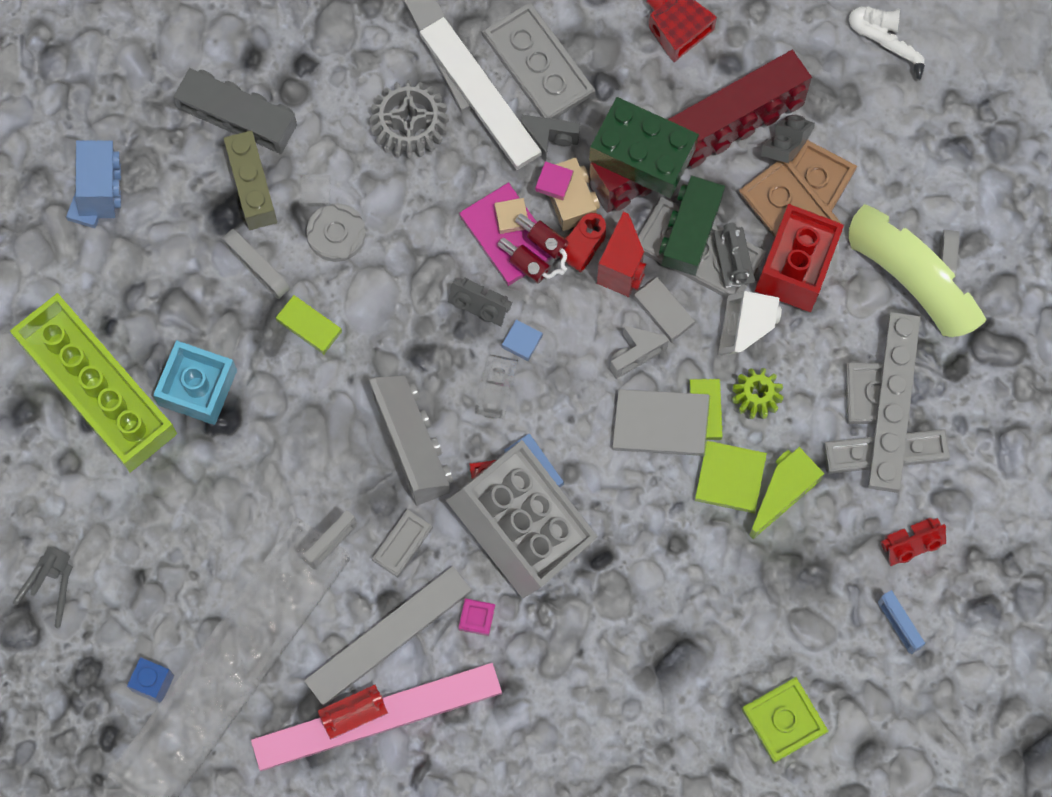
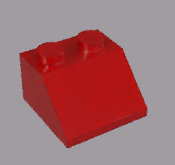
(622, 261)

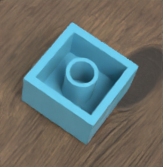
(195, 382)

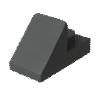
(546, 129)

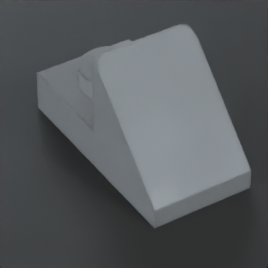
(643, 347)

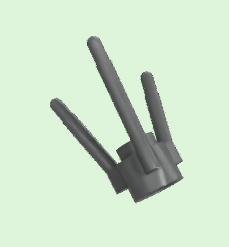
(51, 565)

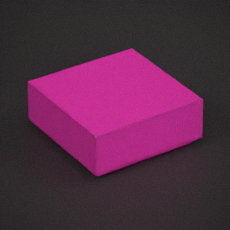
(554, 180)
(476, 617)

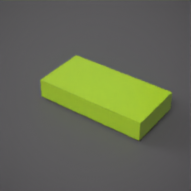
(308, 324)
(713, 389)

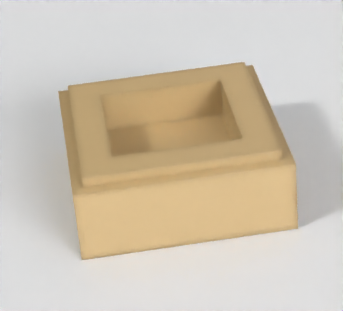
(508, 212)

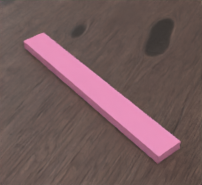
(402, 710)

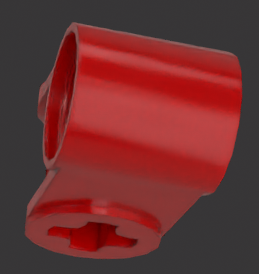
(584, 244)

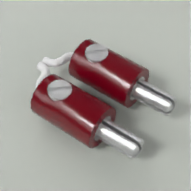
(528, 261)

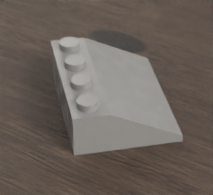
(522, 519)

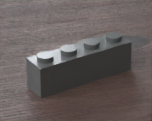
(235, 110)

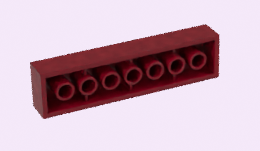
(721, 120)

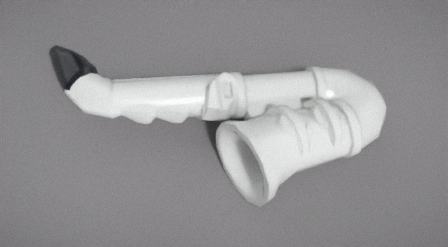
(875, 25)

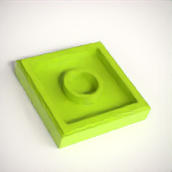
(730, 477)
(785, 720)

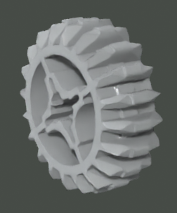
(397, 119)

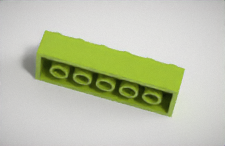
(93, 382)

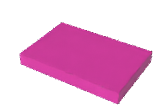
(484, 227)

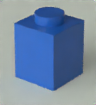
(150, 680)

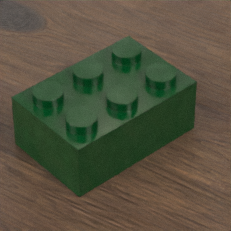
(643, 147)

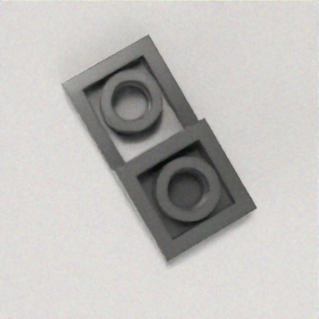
(789, 138)

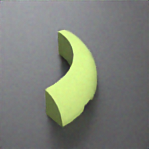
(916, 270)

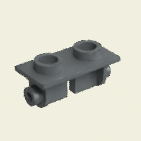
(734, 256)
(467, 296)

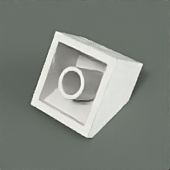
(747, 320)

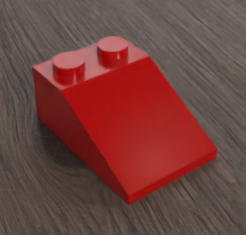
(799, 258)

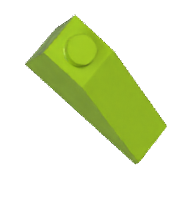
(790, 482)

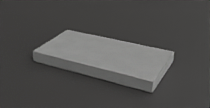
(538, 62)
(709, 270)

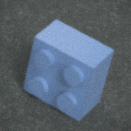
(97, 178)

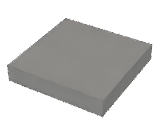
(863, 392)

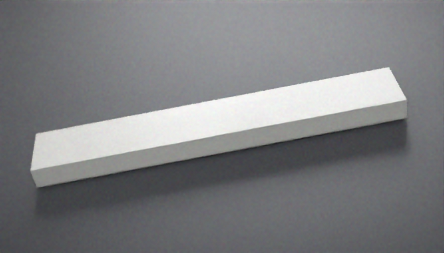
(480, 93)

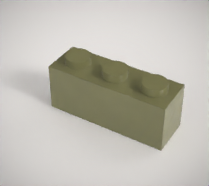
(250, 180)

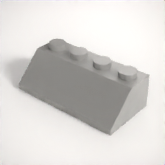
(410, 438)

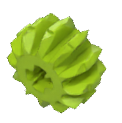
(752, 401)

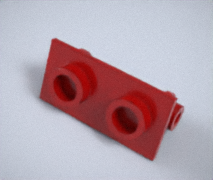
(927, 536)
(352, 712)

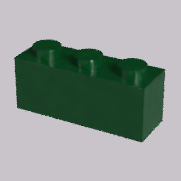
(691, 225)

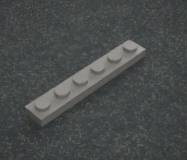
(894, 402)

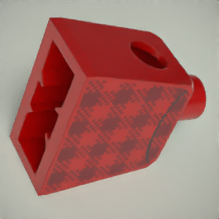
(680, 25)

